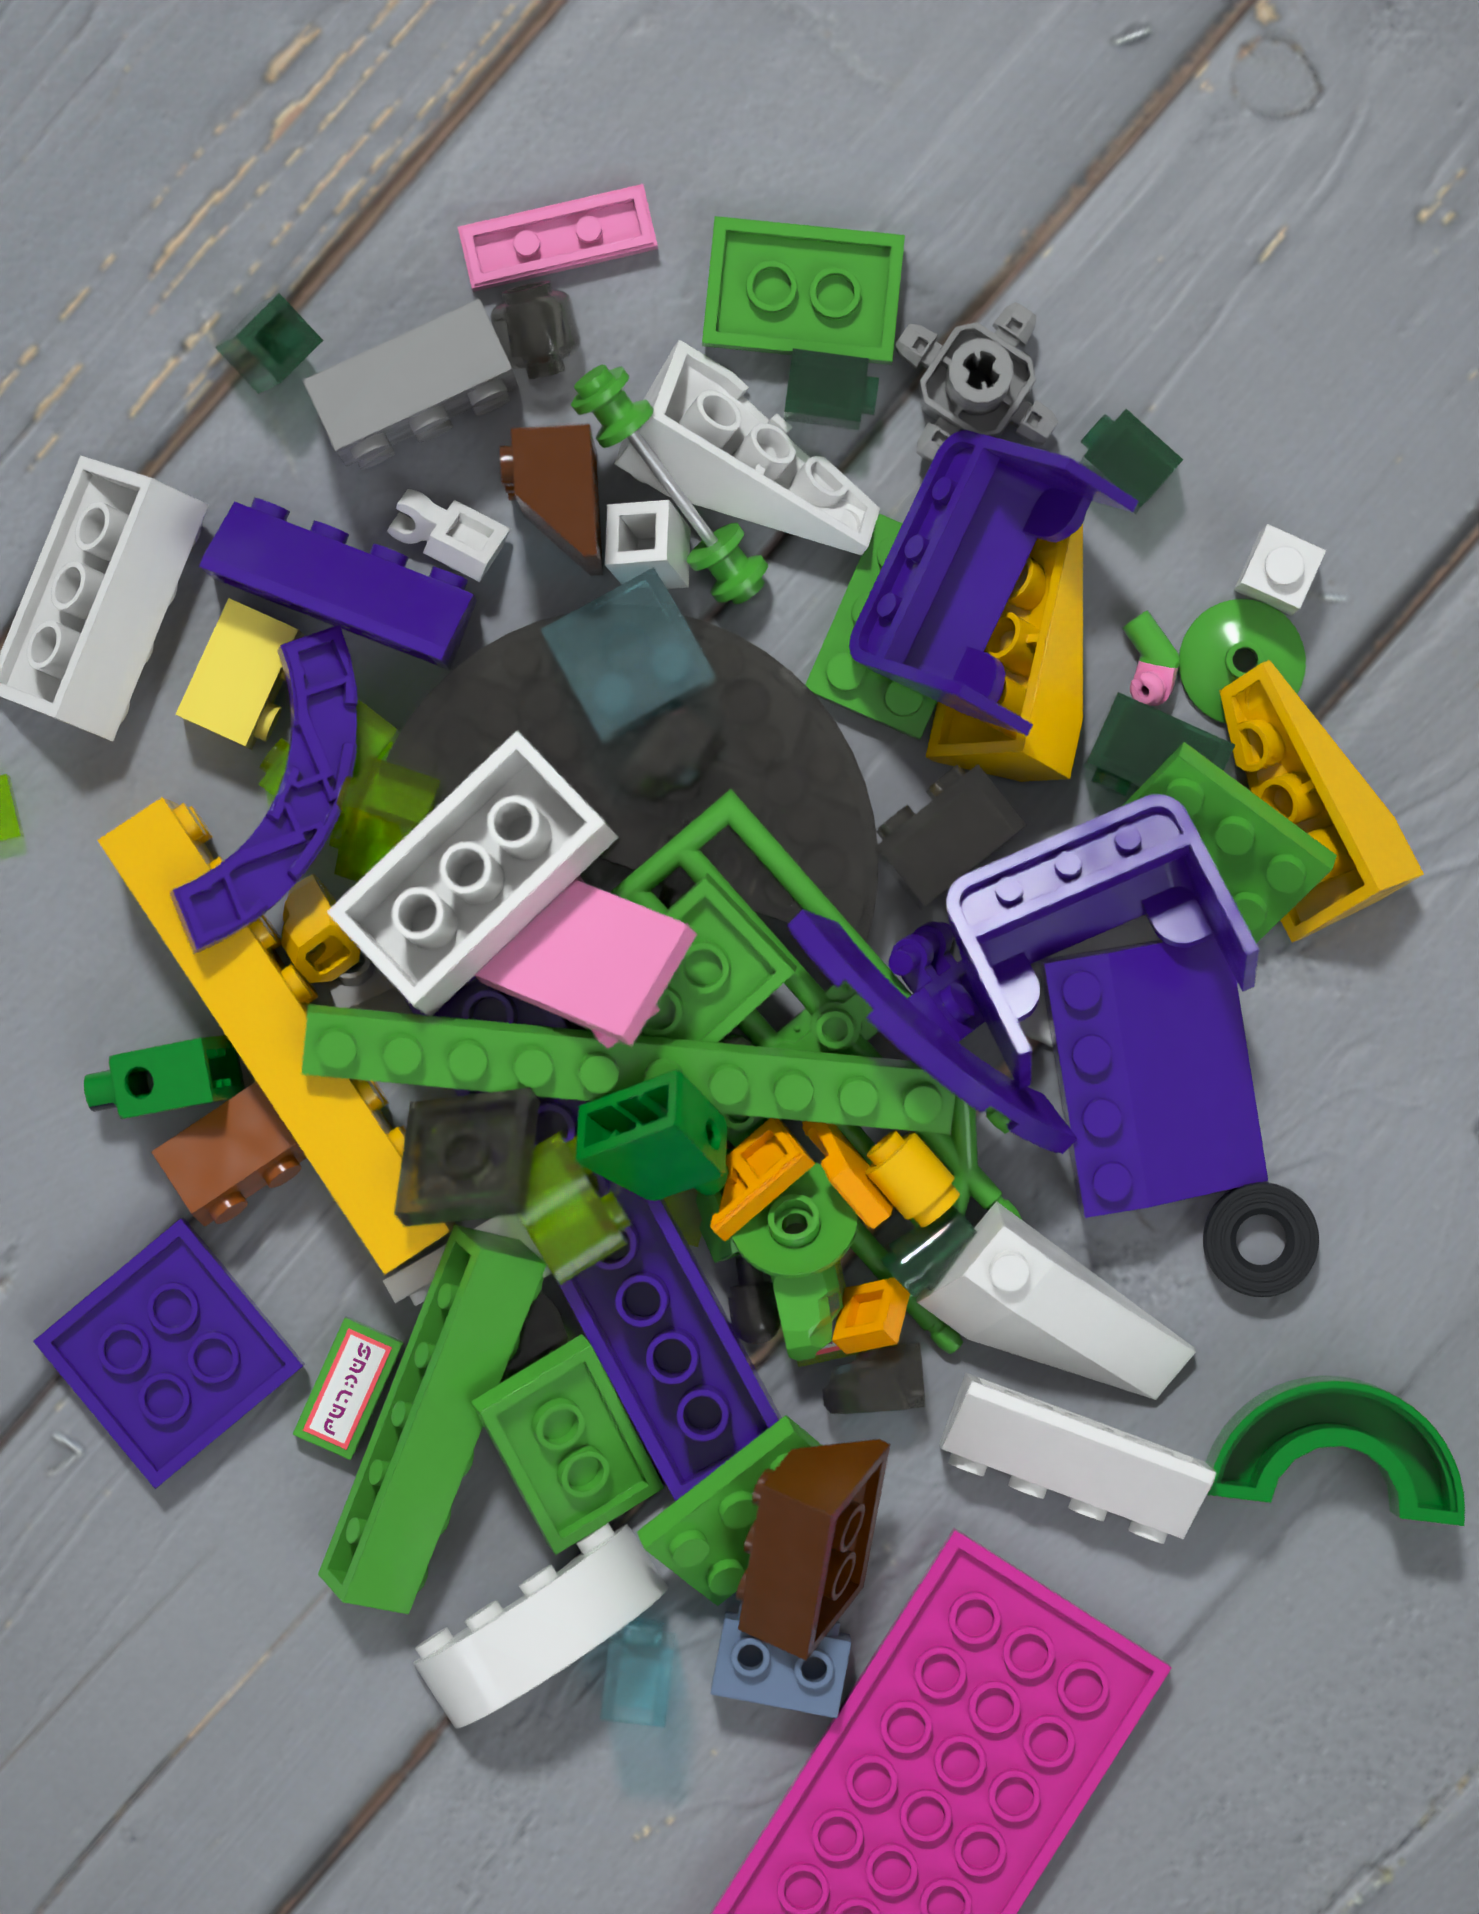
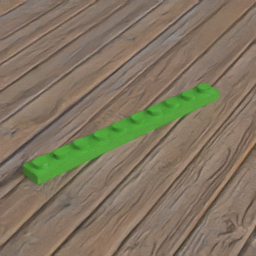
(579, 1067)

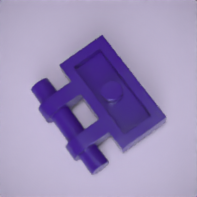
(937, 979)

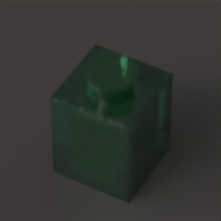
(269, 343)
(829, 389)
(1129, 456)

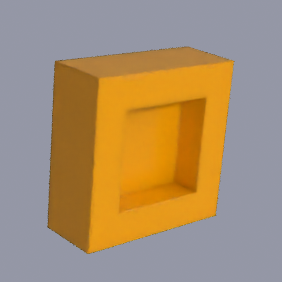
(871, 1316)

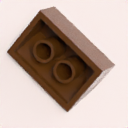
(557, 487)
(810, 1542)

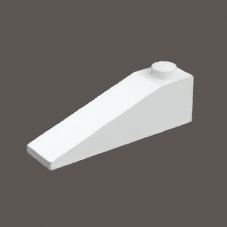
(741, 461)
(1044, 1305)

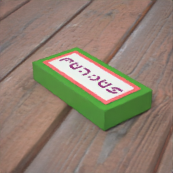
(348, 1388)

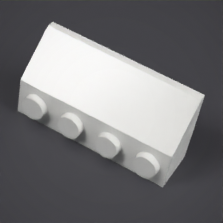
(98, 596)
(1075, 1457)

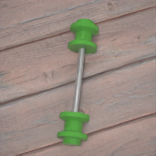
(603, 395)

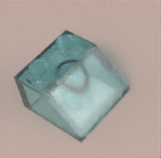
(629, 655)

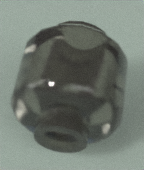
(536, 328)

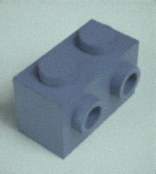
(772, 1677)

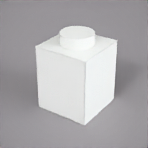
(647, 537)
(1279, 570)

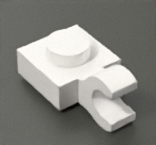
(453, 536)

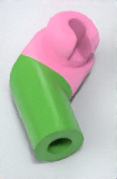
(1157, 661)

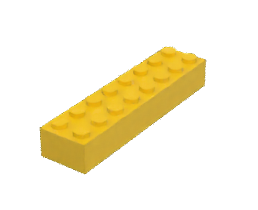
(265, 1018)

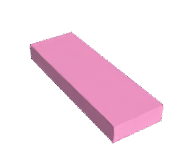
(558, 237)

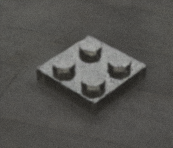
(467, 1157)

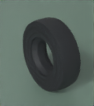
(1300, 1245)

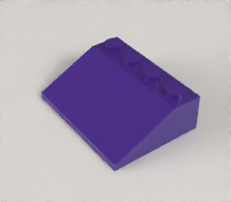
(1152, 1074)

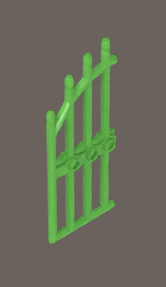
(829, 1023)

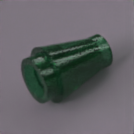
(925, 1253)

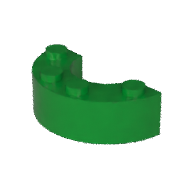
(1338, 1412)

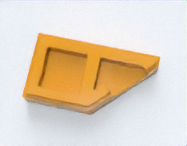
(847, 1173)
(758, 1174)

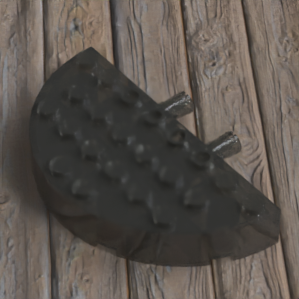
(779, 759)

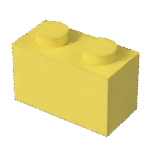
(239, 676)

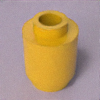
(911, 1177)

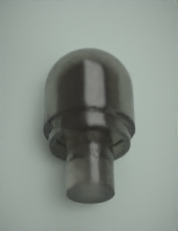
(753, 1305)

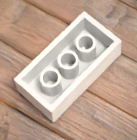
(472, 874)

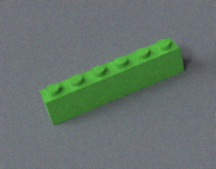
(428, 1420)

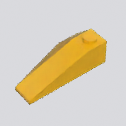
(1043, 665)
(1317, 788)

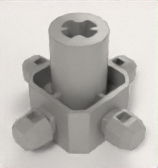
(984, 410)

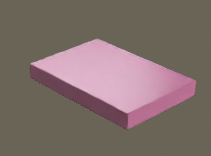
(592, 960)

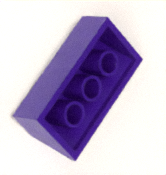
(339, 583)

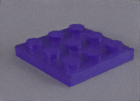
(169, 1352)

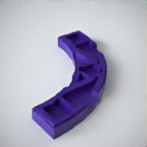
(304, 807)
(925, 1042)

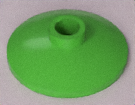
(1221, 631)
(826, 1240)

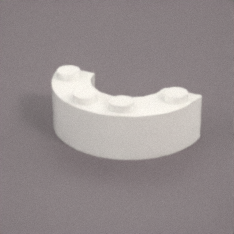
(544, 1630)

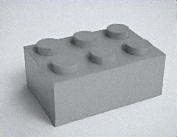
(412, 385)

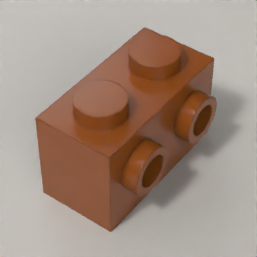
(230, 1156)

